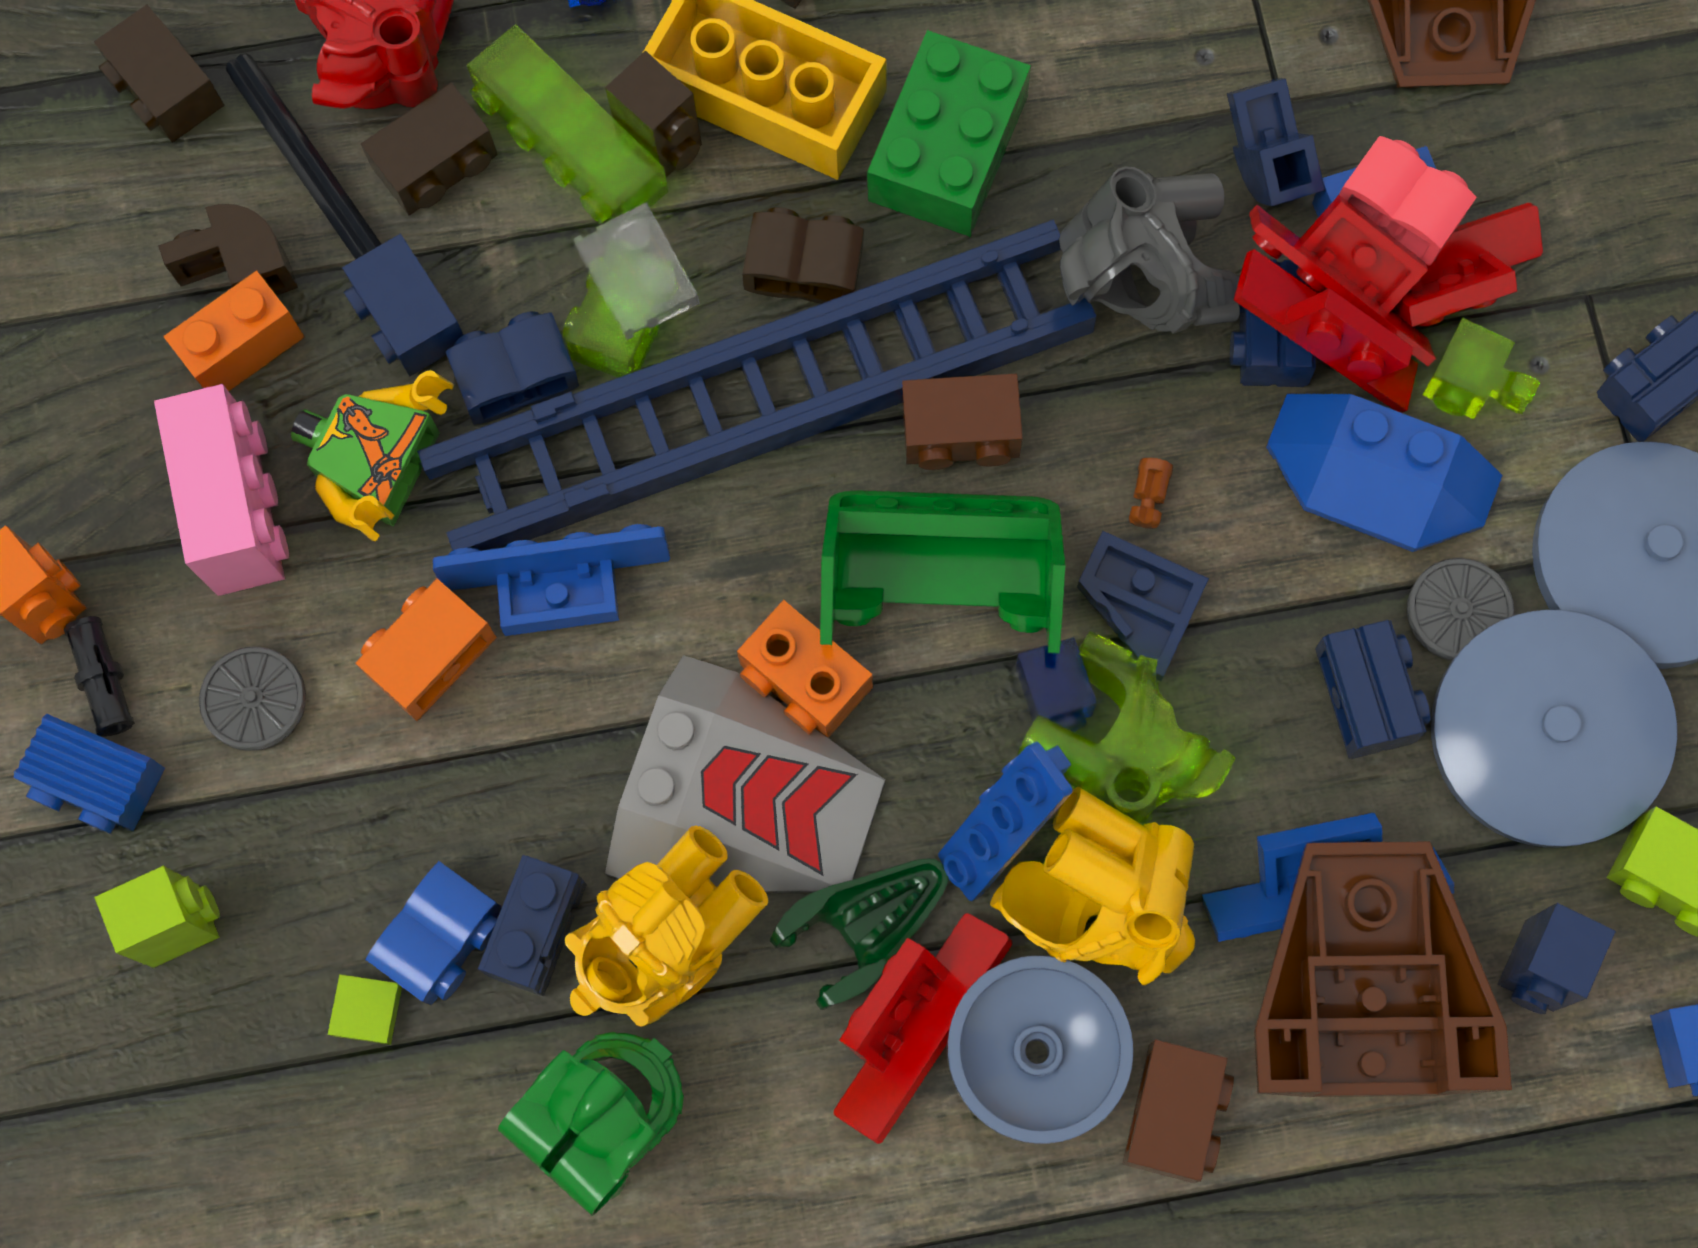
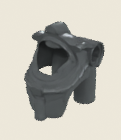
(1148, 226)

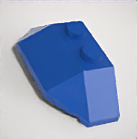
(1381, 470)

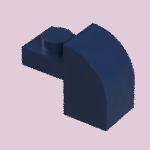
(1270, 152)

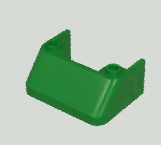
(943, 553)

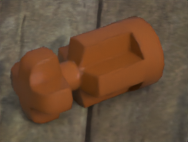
(1150, 490)

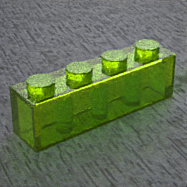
(565, 127)

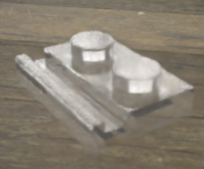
(637, 271)

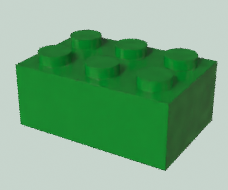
(948, 133)

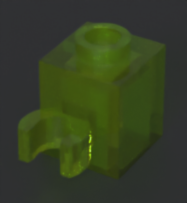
(1474, 370)

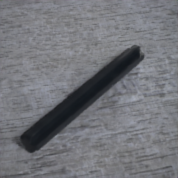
(302, 155)

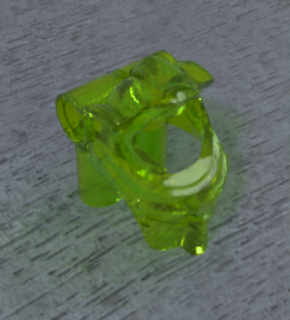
(1143, 746)

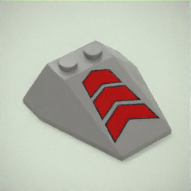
(735, 764)

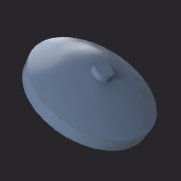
(1625, 546)
(1554, 728)

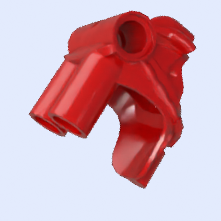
(377, 50)

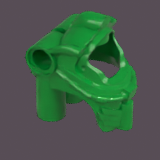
(588, 1124)

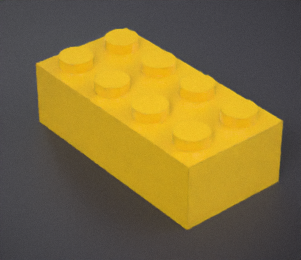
(772, 78)

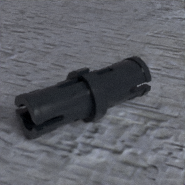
(98, 676)

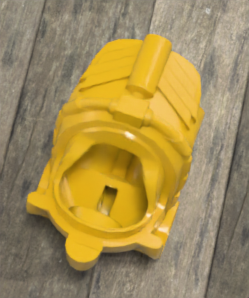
(1108, 869)
(668, 925)

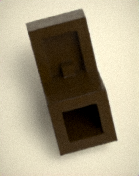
(234, 243)

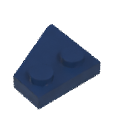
(1141, 597)

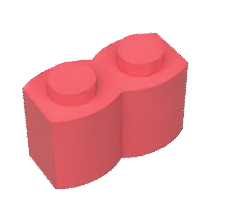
(1408, 197)

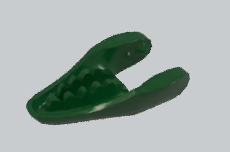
(871, 915)

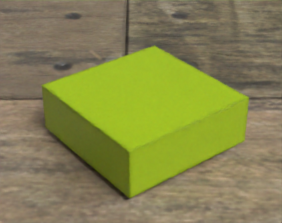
(365, 1009)

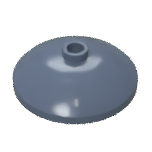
(1084, 1040)

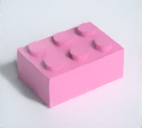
(221, 490)

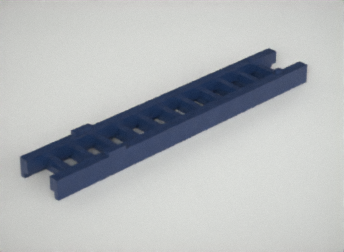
(774, 429)

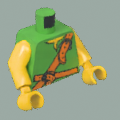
(369, 449)

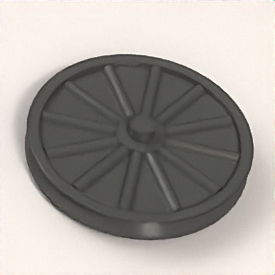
(1455, 604)
(252, 698)

